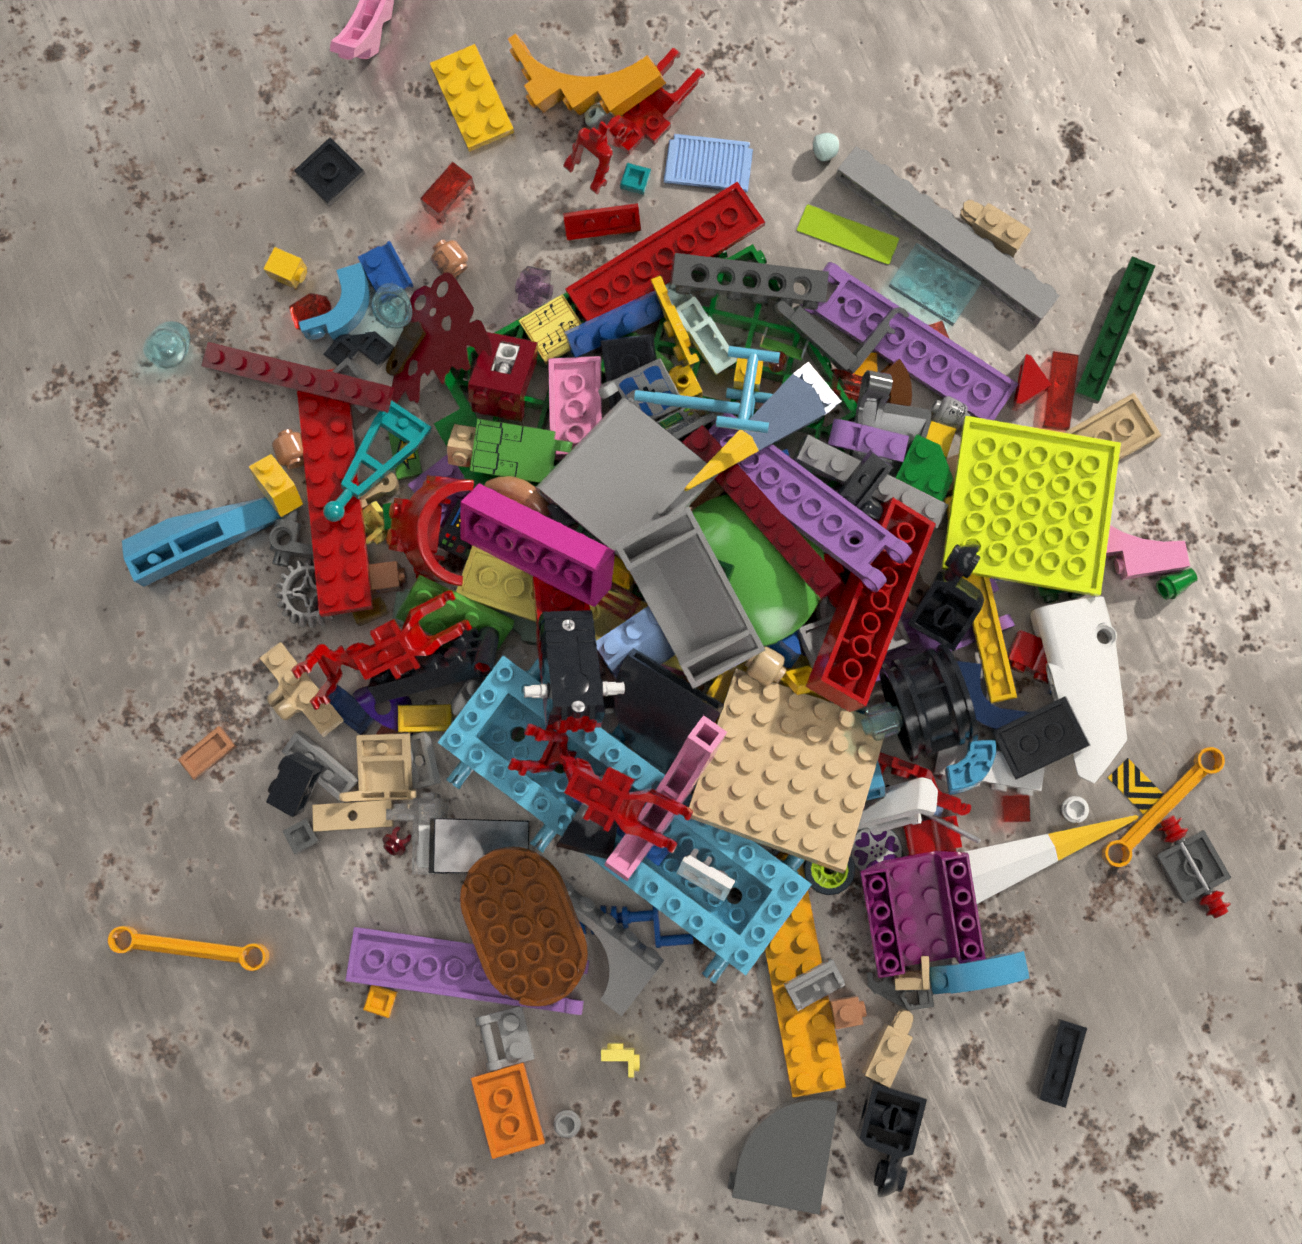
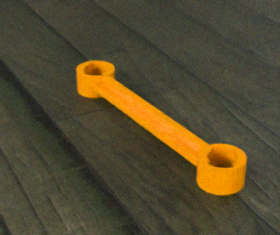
(1163, 806)
(187, 948)

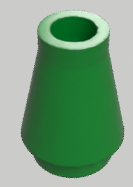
(1175, 583)

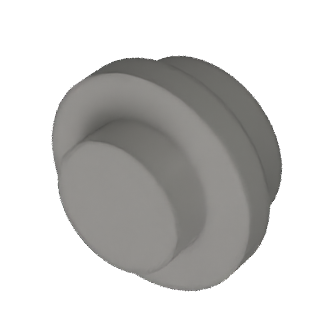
(567, 1124)

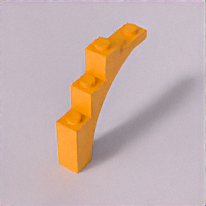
(614, 91)

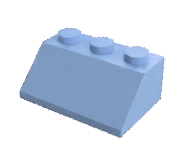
(638, 632)

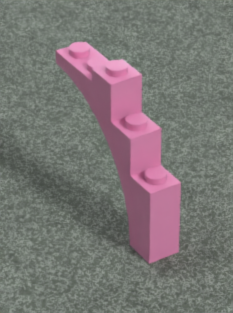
(363, 31)
(1145, 557)
(677, 784)

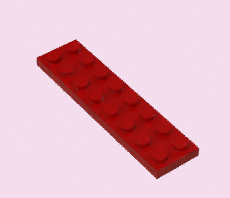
(700, 232)

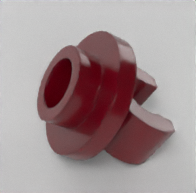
(393, 844)

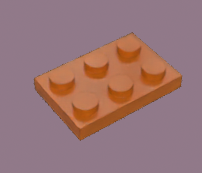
(508, 1110)

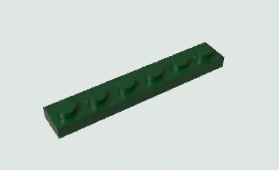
(1114, 330)

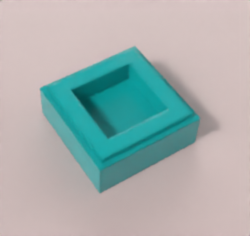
(635, 178)

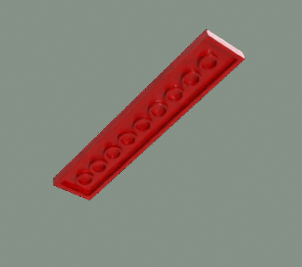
(341, 545)

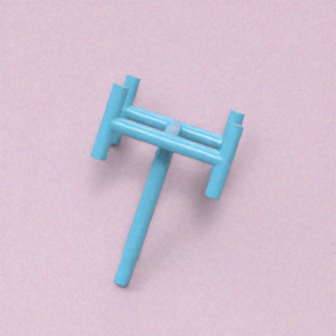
(747, 395)

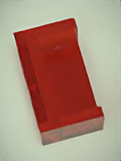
(446, 191)

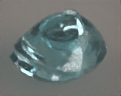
(167, 344)

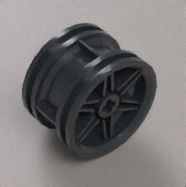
(931, 702)

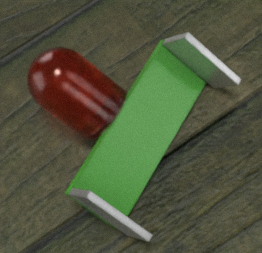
(784, 350)

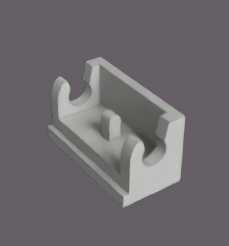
(814, 984)

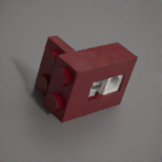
(500, 392)

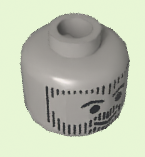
(949, 412)

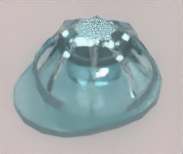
(391, 306)

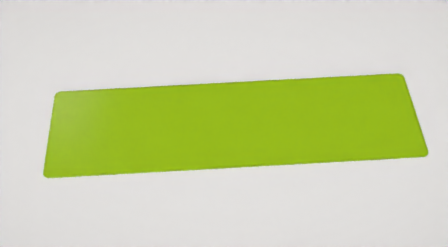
(848, 234)

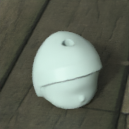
(595, 115)
(825, 146)

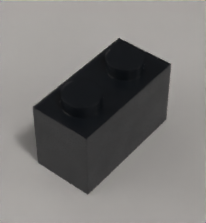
(294, 783)

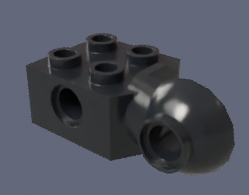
(950, 600)
(891, 1126)

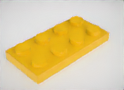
(472, 97)

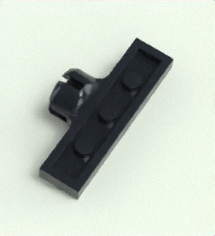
(863, 482)

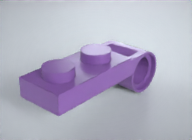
(866, 438)

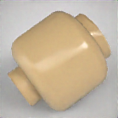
(766, 666)

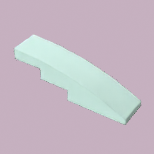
(702, 331)

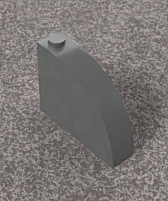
(787, 1156)

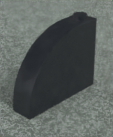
(659, 709)

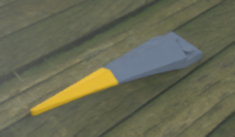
(793, 406)

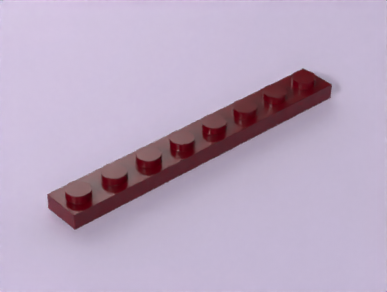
(298, 377)
(767, 518)

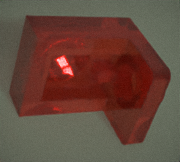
(309, 307)

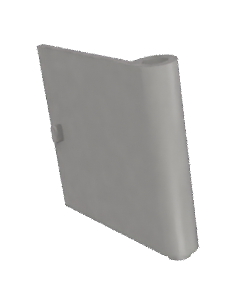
(623, 475)

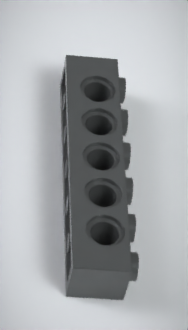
(814, 281)

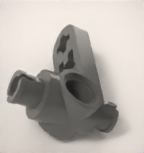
(284, 526)

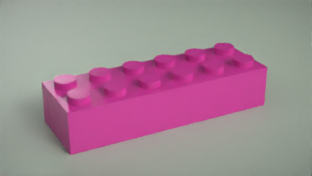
(537, 544)

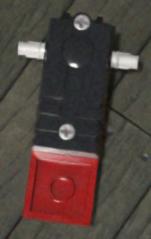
(568, 662)

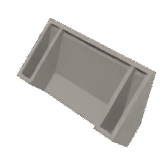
(689, 595)

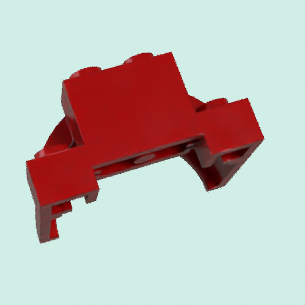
(417, 526)

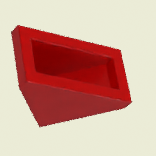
(1030, 382)

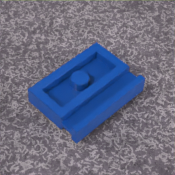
(385, 267)

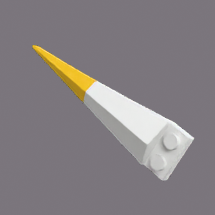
(1008, 863)

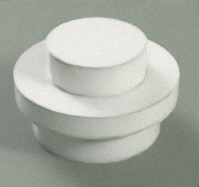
(1075, 809)

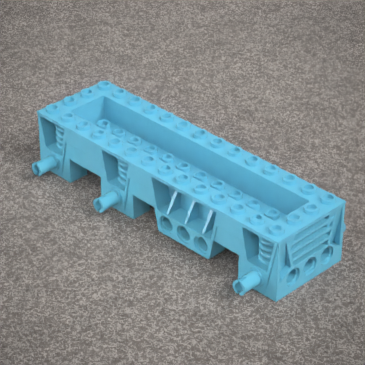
(733, 931)

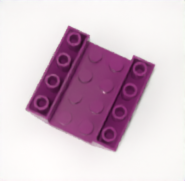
(922, 909)

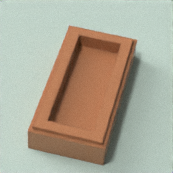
(207, 753)

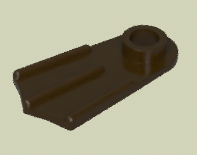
(405, 347)

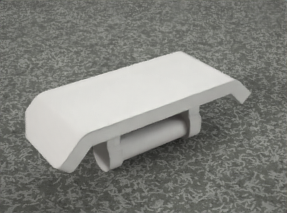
(900, 806)

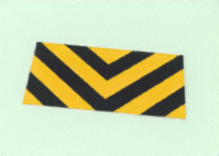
(1135, 785)

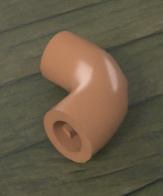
(520, 491)

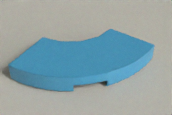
(972, 768)

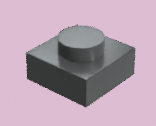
(301, 836)

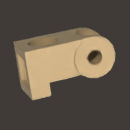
(386, 487)

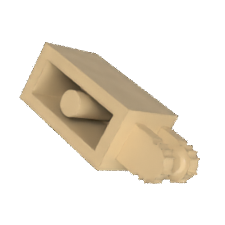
(995, 225)
(889, 1049)

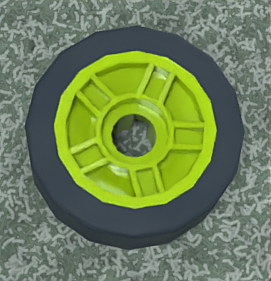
(828, 884)

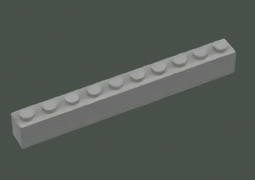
(946, 235)

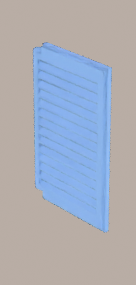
(708, 162)

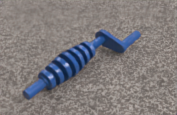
(627, 917)

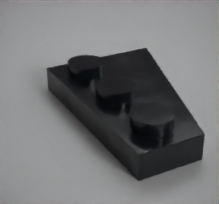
(588, 836)

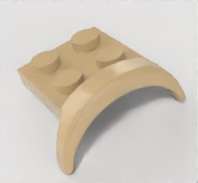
(383, 768)

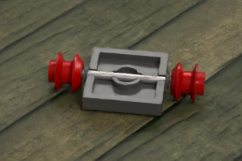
(1193, 866)

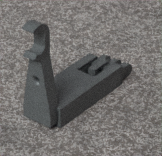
(827, 344)

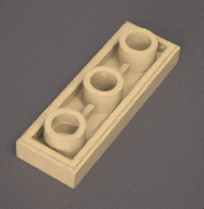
(337, 815)

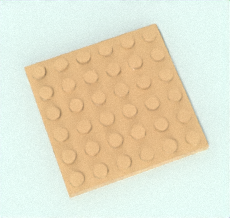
(788, 772)

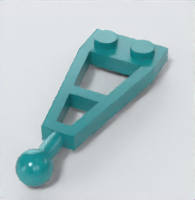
(399, 423)

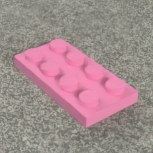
(574, 398)

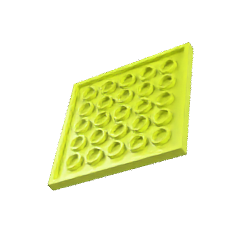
(1033, 504)

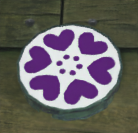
(872, 849)

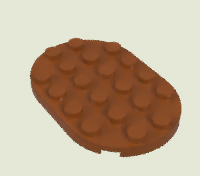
(524, 926)

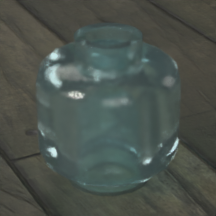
(882, 721)

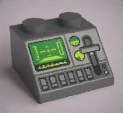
(686, 421)

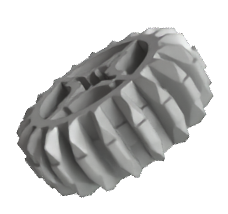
(289, 592)

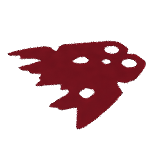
(439, 347)

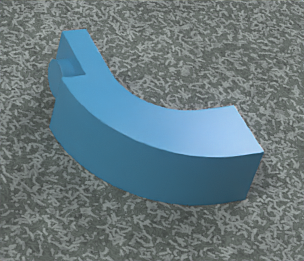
(349, 309)
(979, 974)

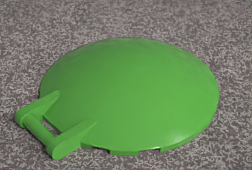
(762, 579)

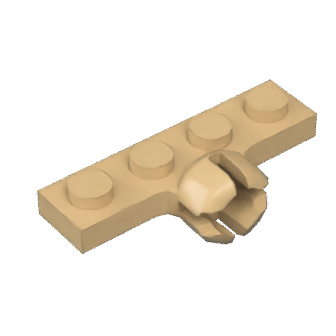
(295, 694)

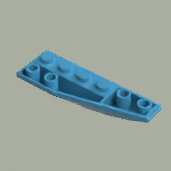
(192, 537)

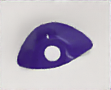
(368, 702)

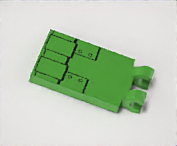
(515, 450)

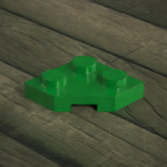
(926, 468)

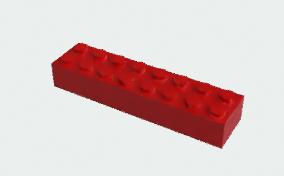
(867, 619)

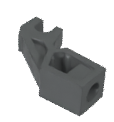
(887, 990)

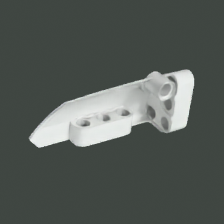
(1086, 675)

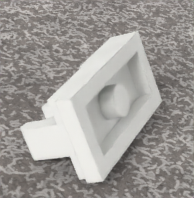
(707, 878)

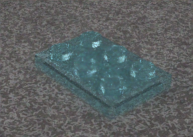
(934, 284)

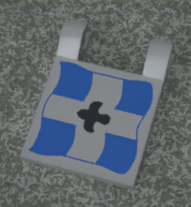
(649, 378)

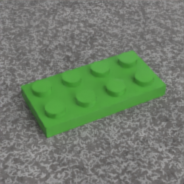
(453, 612)

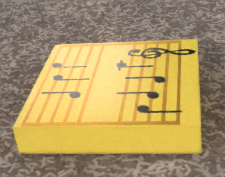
(548, 326)

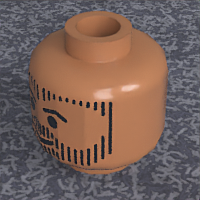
(449, 257)

